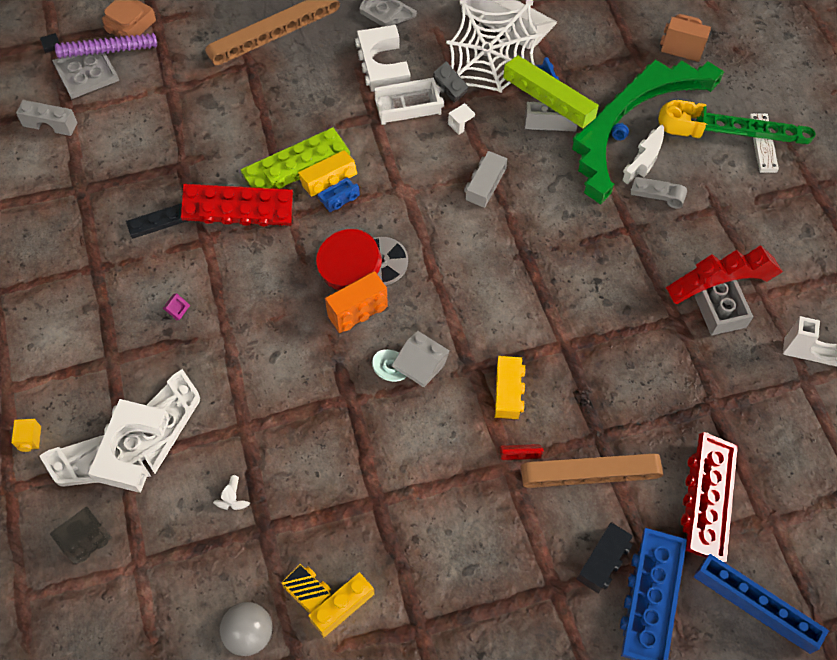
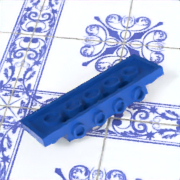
(652, 596)

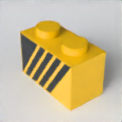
(306, 588)

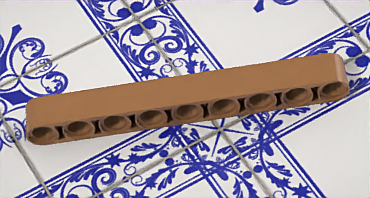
(269, 29)

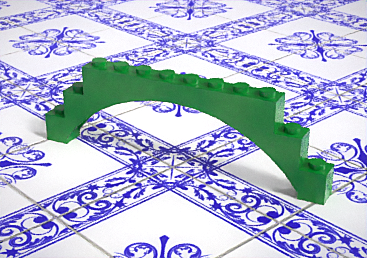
(652, 82)

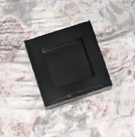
(48, 42)

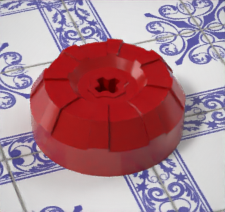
(347, 258)

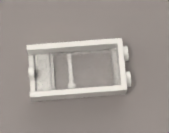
(408, 100)

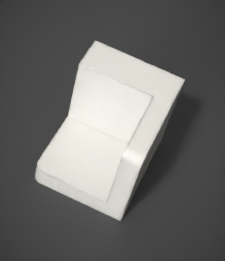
(458, 118)

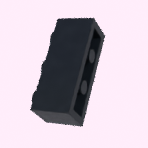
(605, 558)

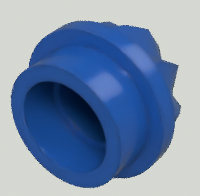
(620, 131)

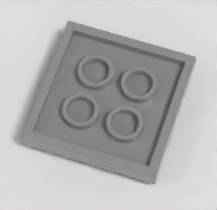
(85, 73)

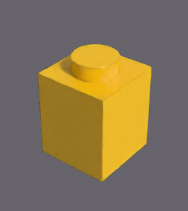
(26, 434)

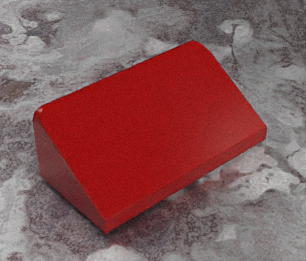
(519, 452)

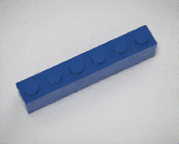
(761, 604)

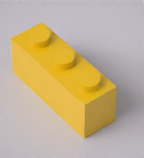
(327, 173)
(509, 387)
(341, 604)

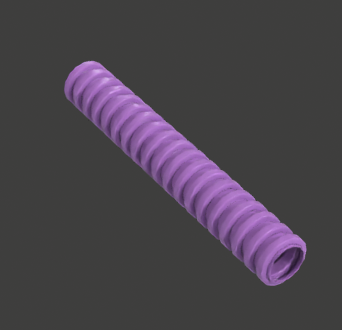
(105, 45)

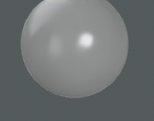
(245, 629)

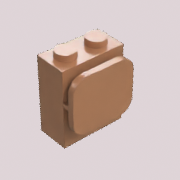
(128, 18)
(685, 37)

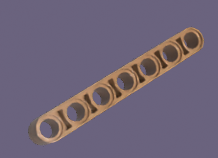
(591, 470)

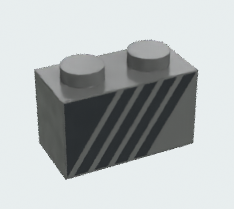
(450, 82)

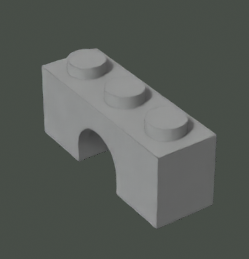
(33, 114)

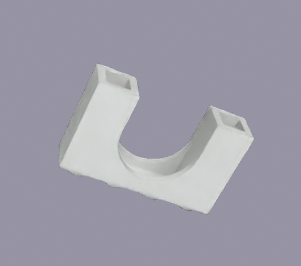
(372, 42)
(803, 343)
(125, 419)

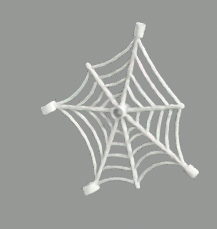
(489, 45)

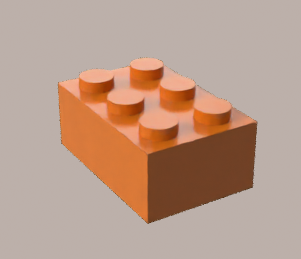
(357, 302)

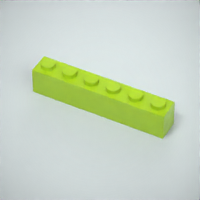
(550, 91)

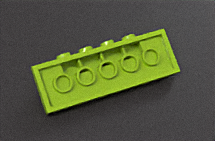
(284, 166)

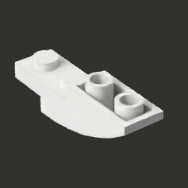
(646, 156)

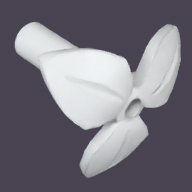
(229, 496)

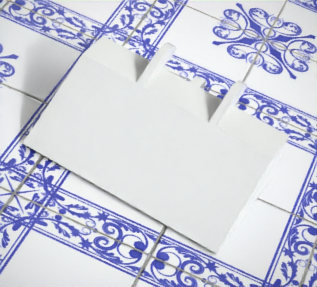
(541, 22)

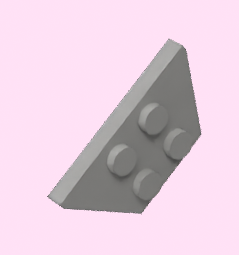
(387, 11)

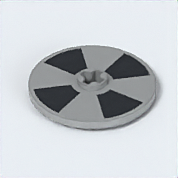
(394, 258)

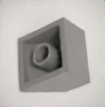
(421, 358)

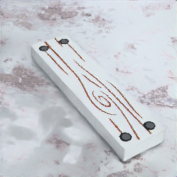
(765, 149)

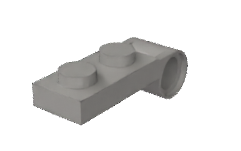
(661, 190)

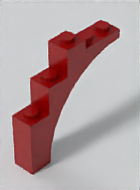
(735, 266)

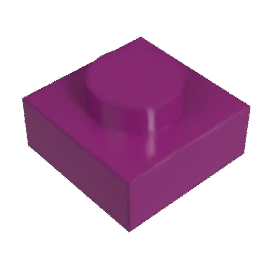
(176, 306)

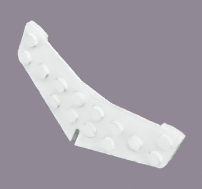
(179, 399)

